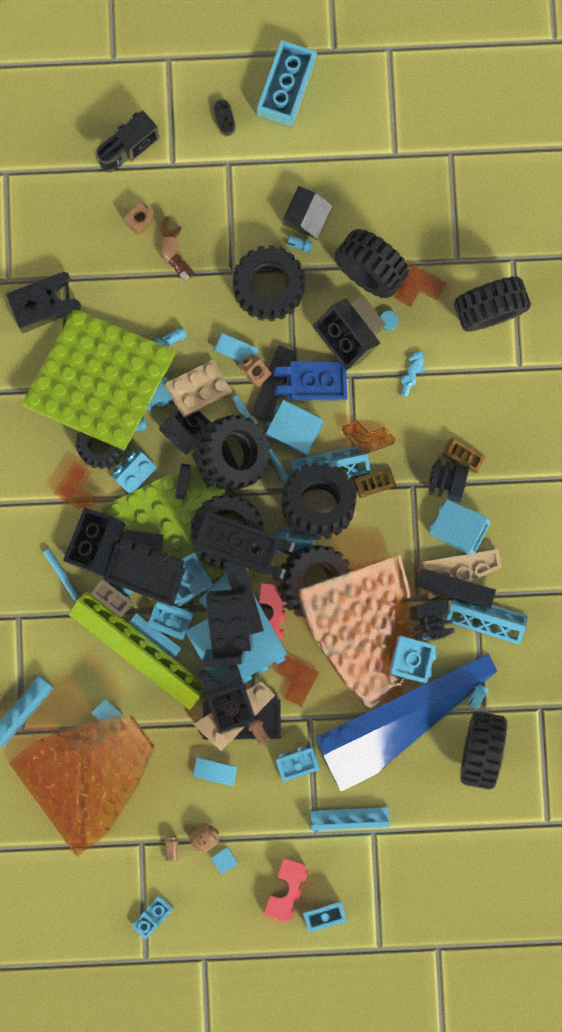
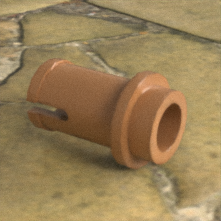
(259, 732)
(171, 848)

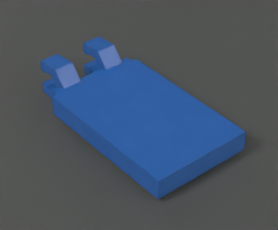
(313, 381)

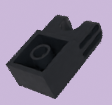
(128, 142)
(45, 300)
(225, 694)

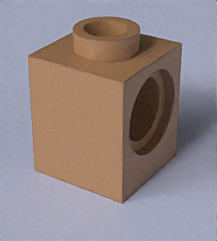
(139, 226)
(259, 373)

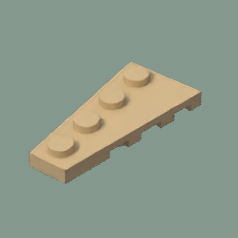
(465, 566)
(259, 697)

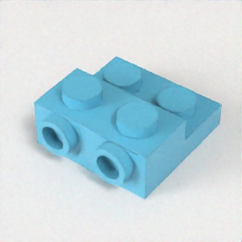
(194, 580)
(413, 659)

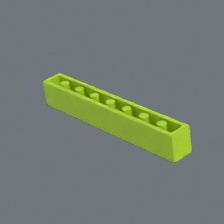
(138, 650)

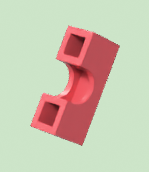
(271, 596)
(281, 907)

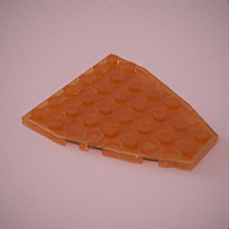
(358, 626)
(85, 776)

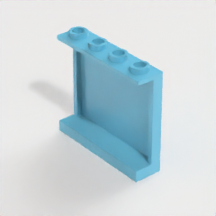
(265, 650)

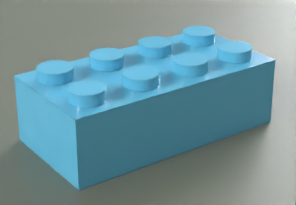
(286, 83)

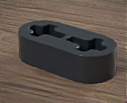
(228, 116)
(183, 481)

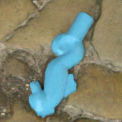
(416, 367)

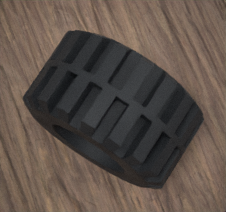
(93, 459)

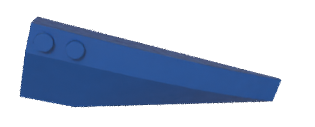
(380, 735)

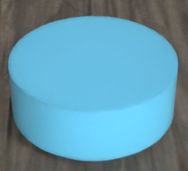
(390, 319)

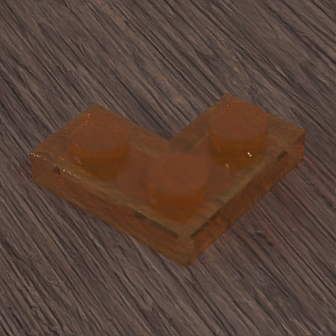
(417, 282)
(366, 440)
(71, 490)
(302, 678)

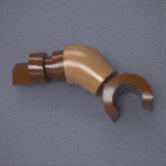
(170, 252)

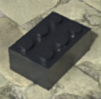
(346, 334)
(94, 541)
(229, 621)

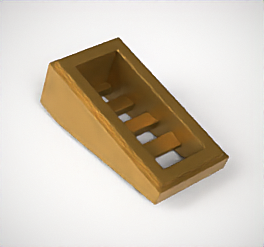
(460, 446)
(362, 493)

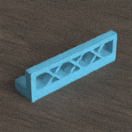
(344, 457)
(504, 618)
(23, 709)
(350, 819)

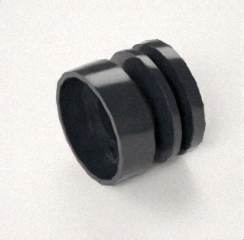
(448, 478)
(432, 620)

